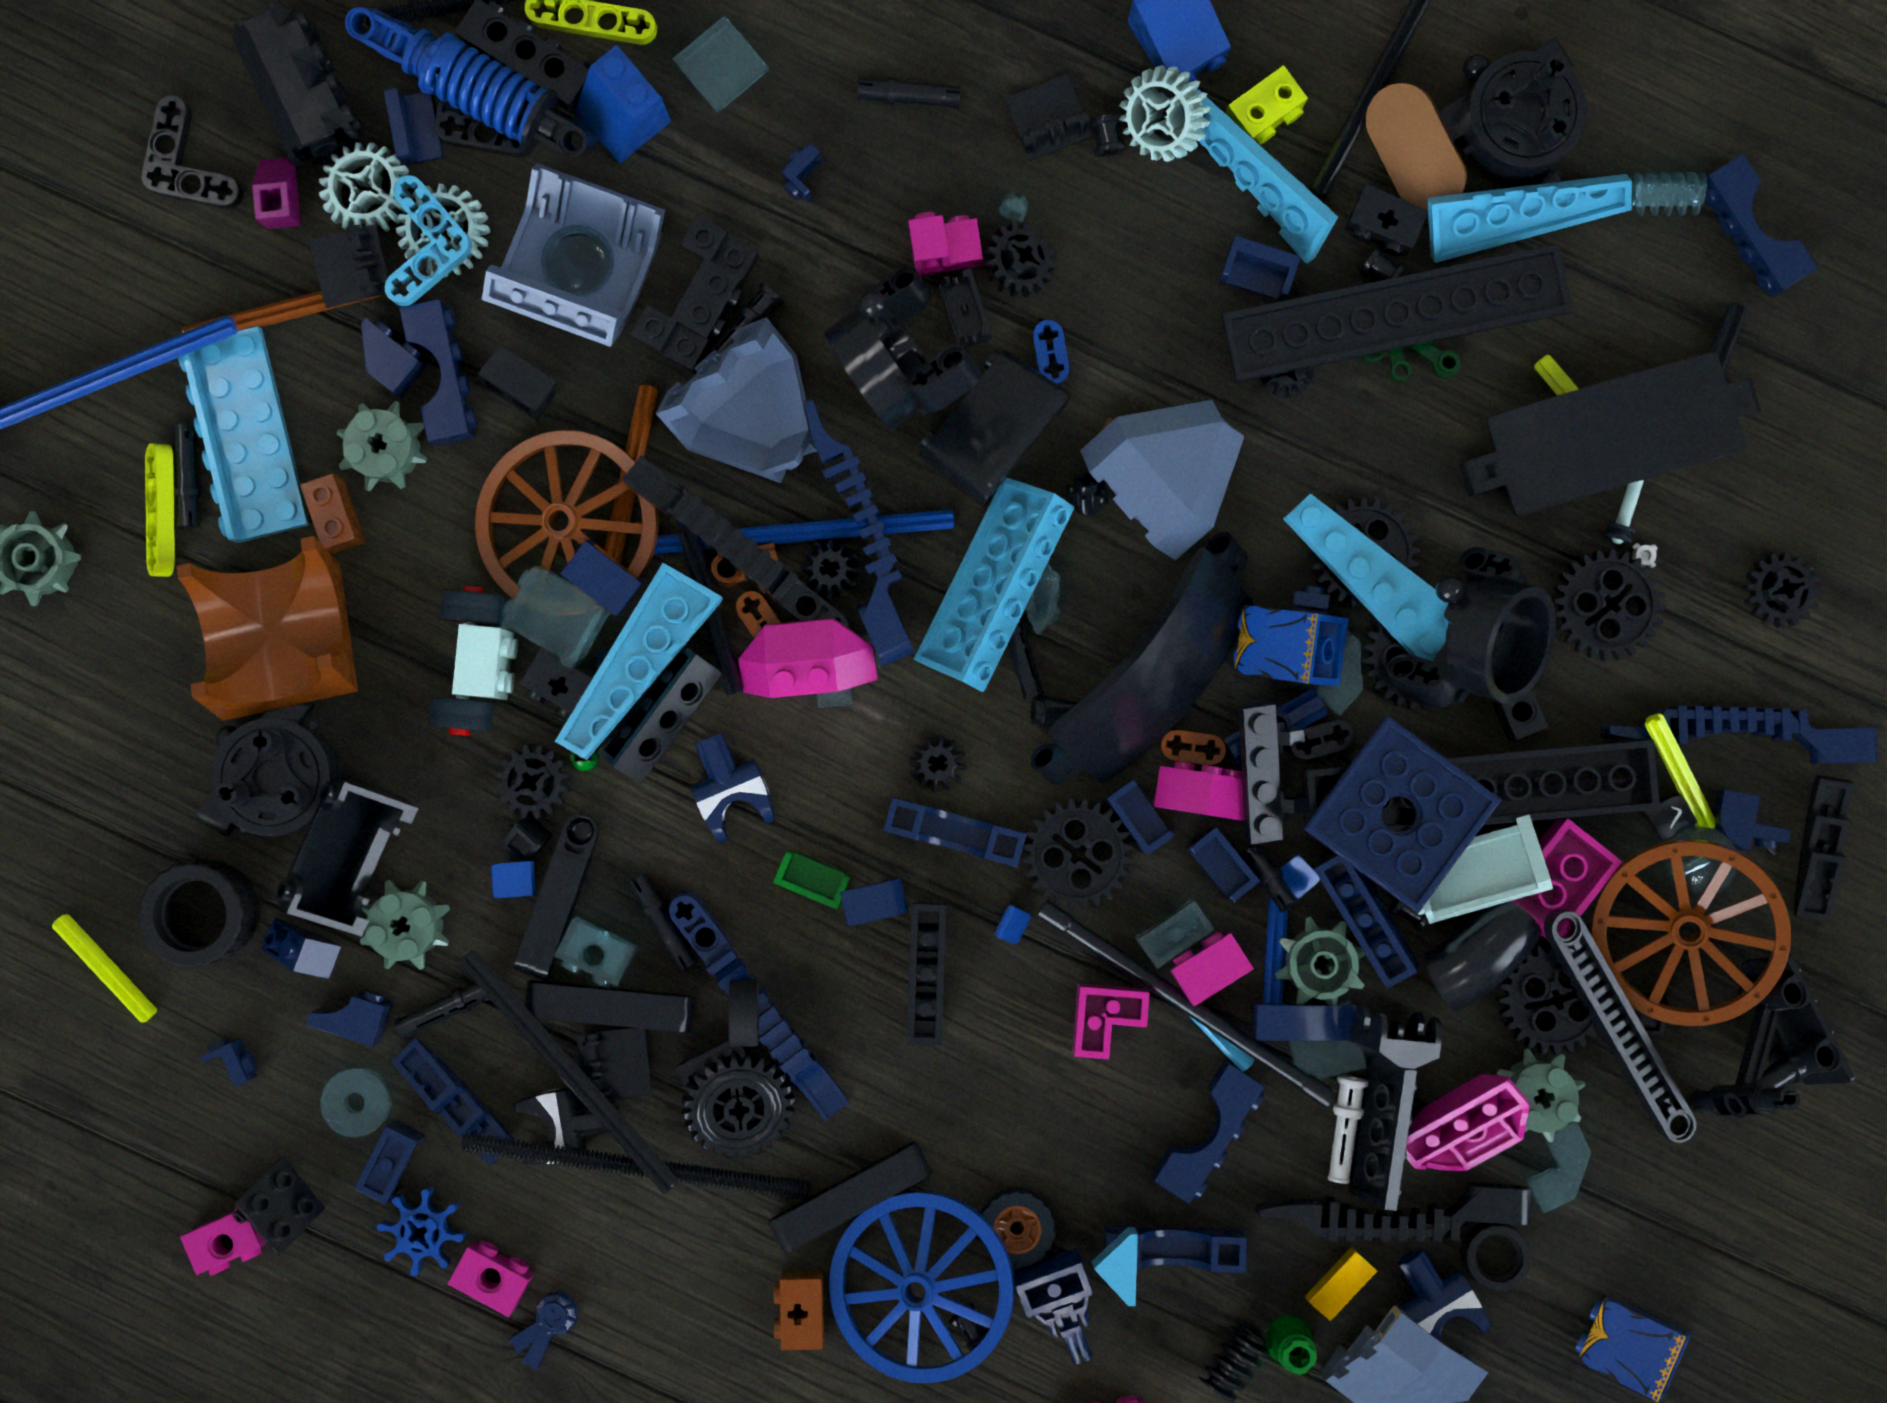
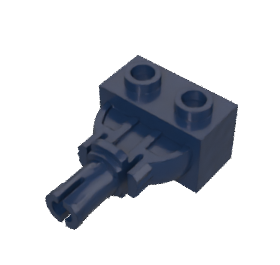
(1057, 1293)

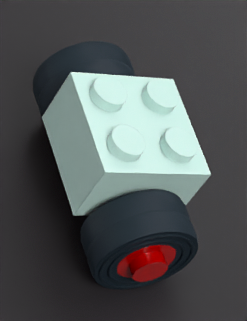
(480, 661)

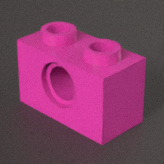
(206, 1249)
(472, 1280)

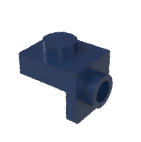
(800, 165)
(1311, 600)
(238, 1061)

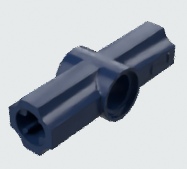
(1297, 712)

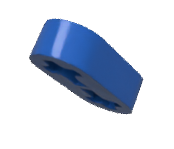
(1059, 350)

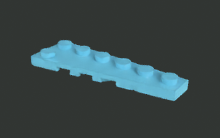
(1296, 210)
(1501, 216)
(1379, 581)
(648, 642)

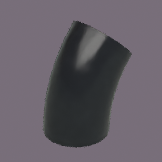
(1482, 953)

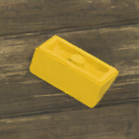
(1340, 1284)

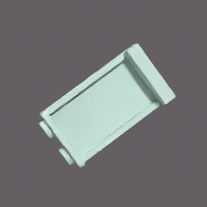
(1492, 872)

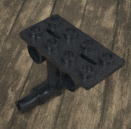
(1803, 1053)

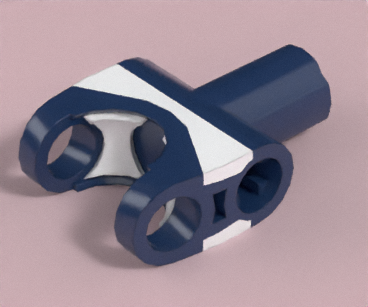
(727, 784)
(1438, 1298)

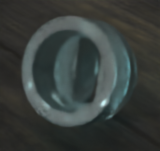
(1014, 207)

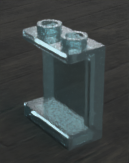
(554, 615)

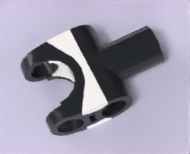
(564, 1117)

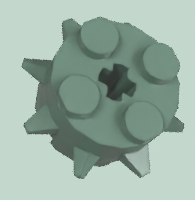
(380, 465)
(53, 561)
(423, 917)
(1338, 973)
(1560, 1092)

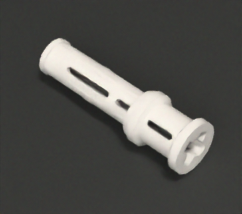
(1340, 1170)

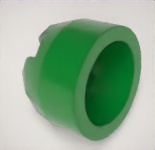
(584, 765)

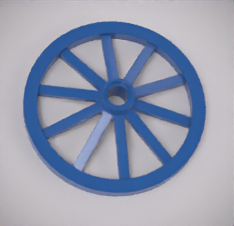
(865, 1346)

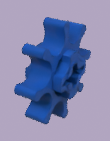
(427, 1244)

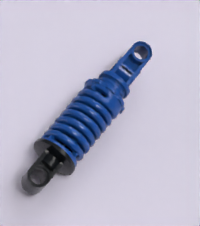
(473, 83)

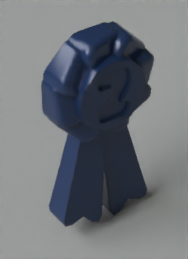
(554, 1315)

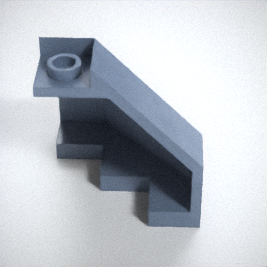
(744, 405)
(1167, 470)
(1401, 1366)

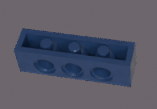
(1368, 920)

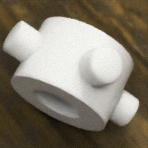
(1646, 553)

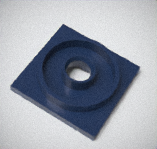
(1446, 805)

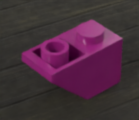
(276, 194)

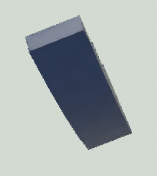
(448, 1094)

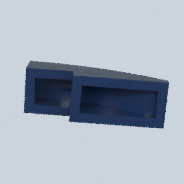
(1302, 1021)

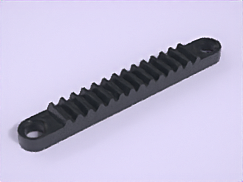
(1619, 1025)

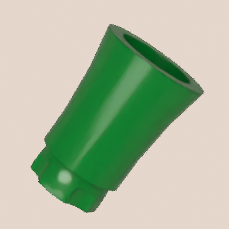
(1284, 1336)

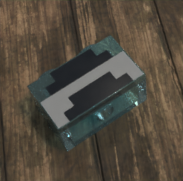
(1174, 933)

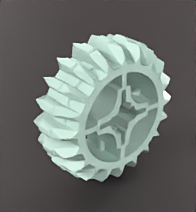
(1145, 97)
(370, 176)
(467, 211)

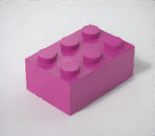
(1577, 873)

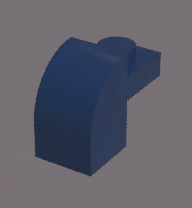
(1736, 819)
(874, 901)

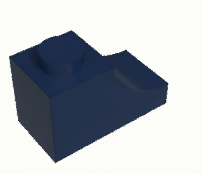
(359, 1021)

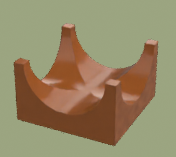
(272, 634)

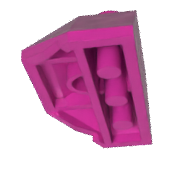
(806, 659)
(1468, 1125)

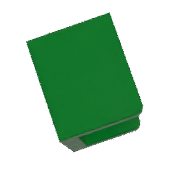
(812, 879)

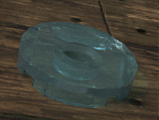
(336, 1108)

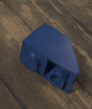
(387, 361)
(301, 949)

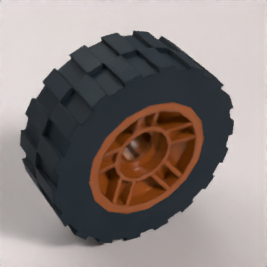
(1037, 1222)

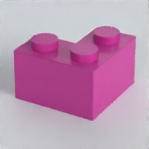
(942, 245)
(1201, 791)
(1211, 968)
(1099, 1009)

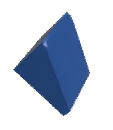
(1299, 875)
(513, 879)
(1012, 924)

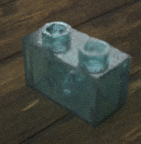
(616, 950)

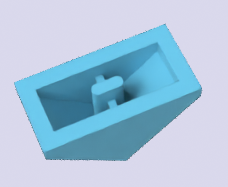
(1119, 1265)

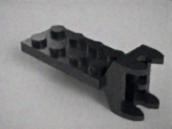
(1388, 1100)

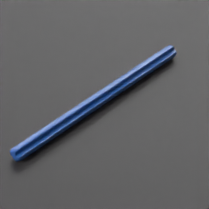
(117, 370)
(825, 530)

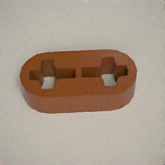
(749, 619)
(1193, 739)

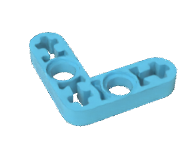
(434, 249)

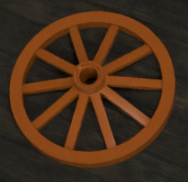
(505, 470)
(1729, 858)

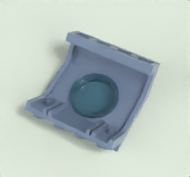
(577, 256)

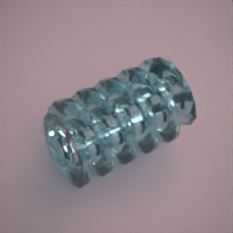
(1668, 192)

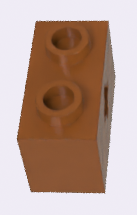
(332, 513)
(804, 1331)

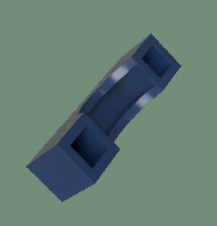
(1774, 261)
(447, 413)
(955, 831)
(1185, 1169)
(1195, 1247)

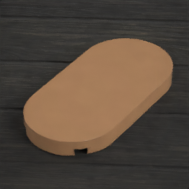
(1414, 144)

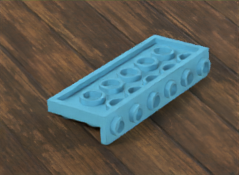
(244, 437)
(994, 583)

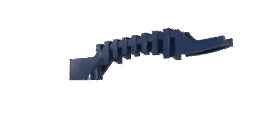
(879, 613)
(1824, 745)
(774, 1030)

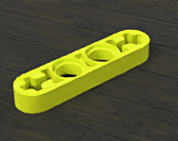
(590, 23)
(159, 510)

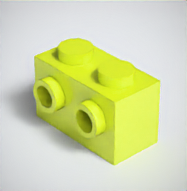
(1268, 105)

